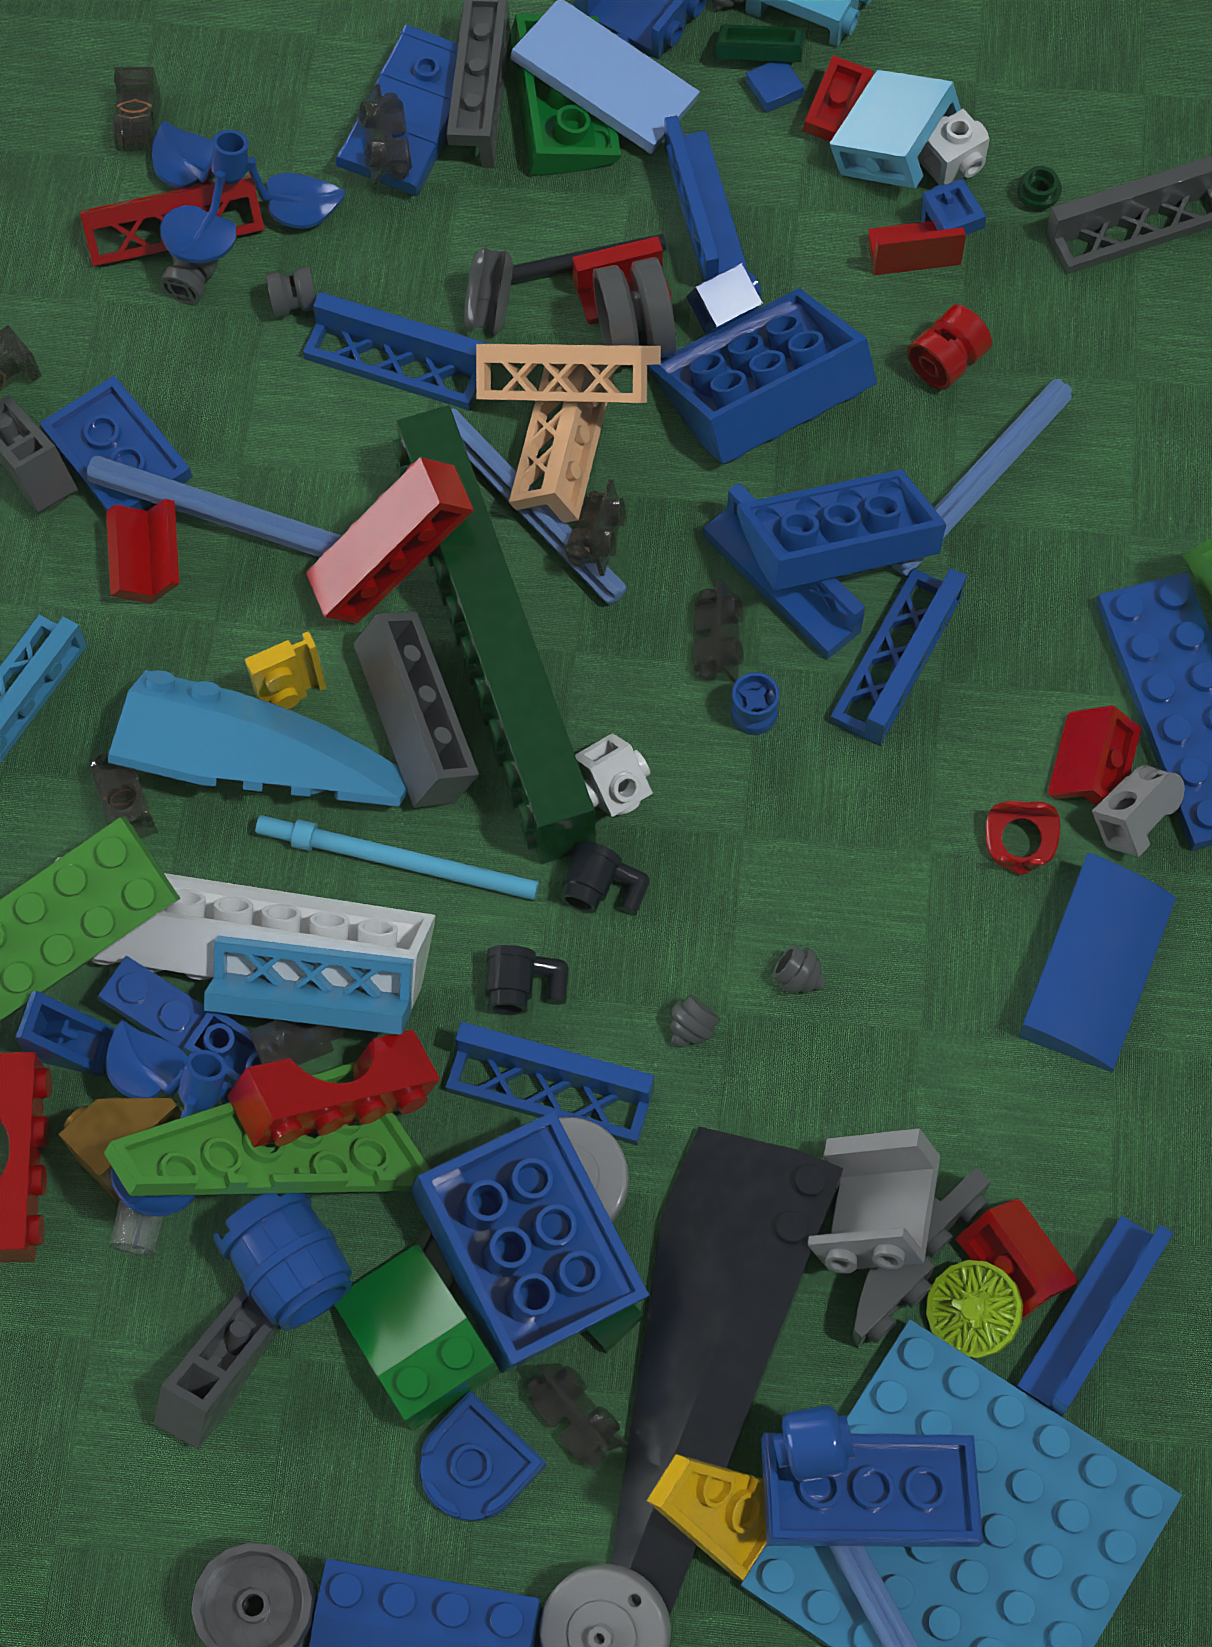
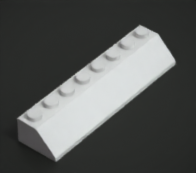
(185, 932)

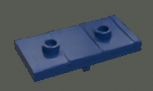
(423, 79)

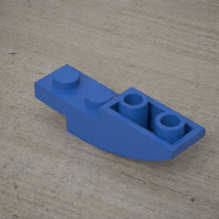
(177, 1018)

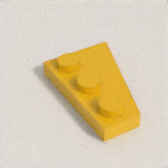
(715, 1510)

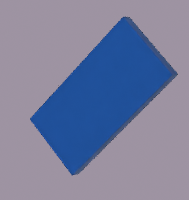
(889, 1496)

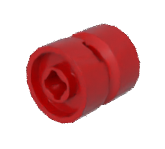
(949, 347)

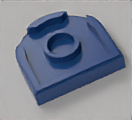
(476, 1463)

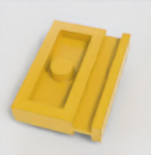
(286, 672)

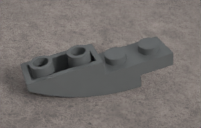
(891, 1288)

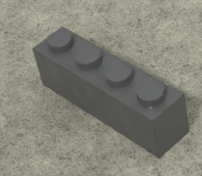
(415, 709)

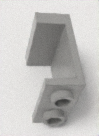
(880, 1201)

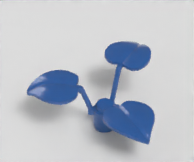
(203, 237)
(146, 1066)

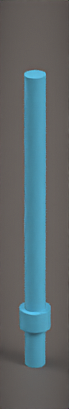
(306, 835)

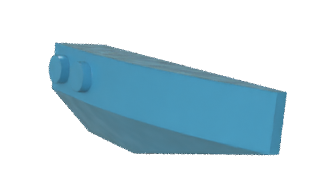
(215, 733)

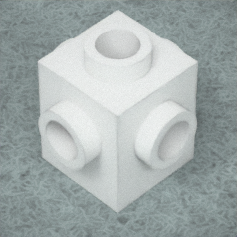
(955, 148)
(614, 775)

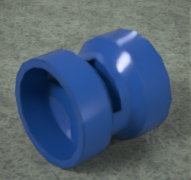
(752, 693)

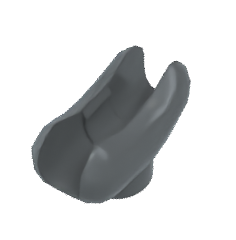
(488, 290)

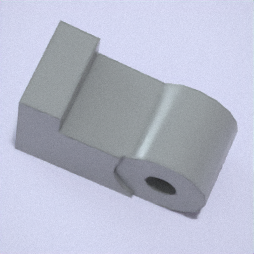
(1137, 807)

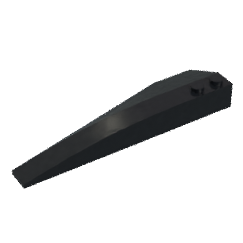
(716, 1308)

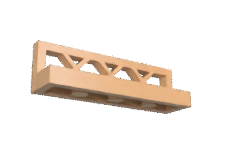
(572, 355)
(570, 457)

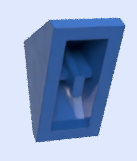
(64, 1035)

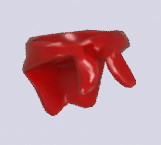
(1040, 814)

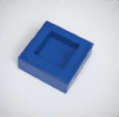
(774, 84)

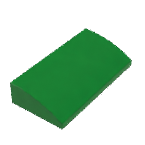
(556, 129)

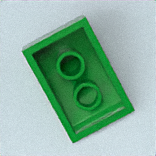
(416, 1337)

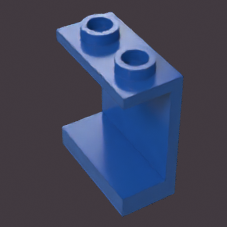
(649, 23)

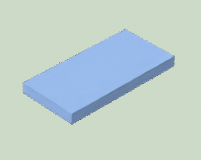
(604, 74)

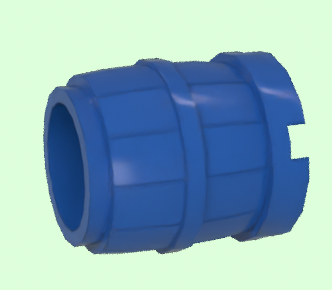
(285, 1258)

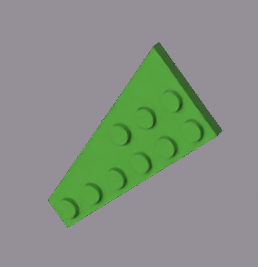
(214, 1156)

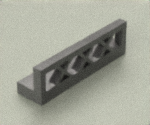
(480, 77)
(1123, 207)

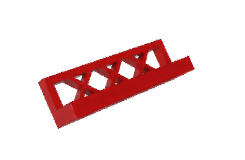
(157, 206)

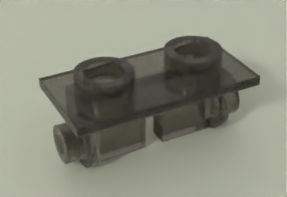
(382, 118)
(597, 529)
(719, 614)
(293, 1040)
(590, 1426)

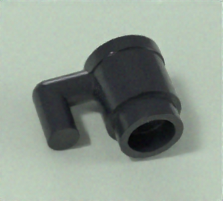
(592, 874)
(511, 978)

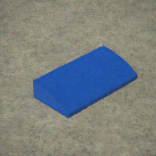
(840, 529)
(1098, 963)

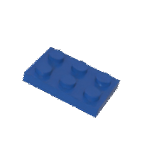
(114, 427)

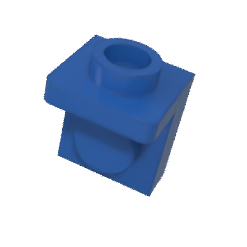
(952, 207)

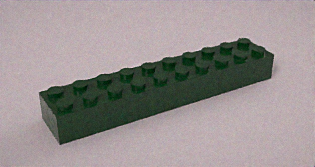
(502, 656)

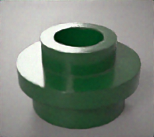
(1039, 178)

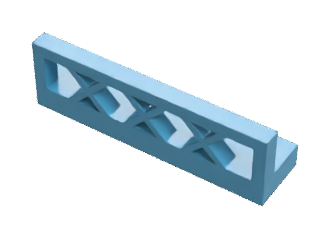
(38, 674)
(305, 1001)

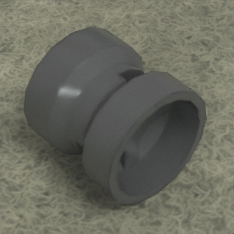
(186, 280)
(281, 291)

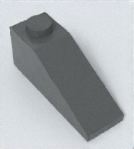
(32, 458)
(214, 1371)

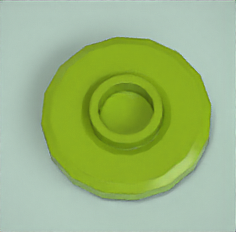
(975, 1308)

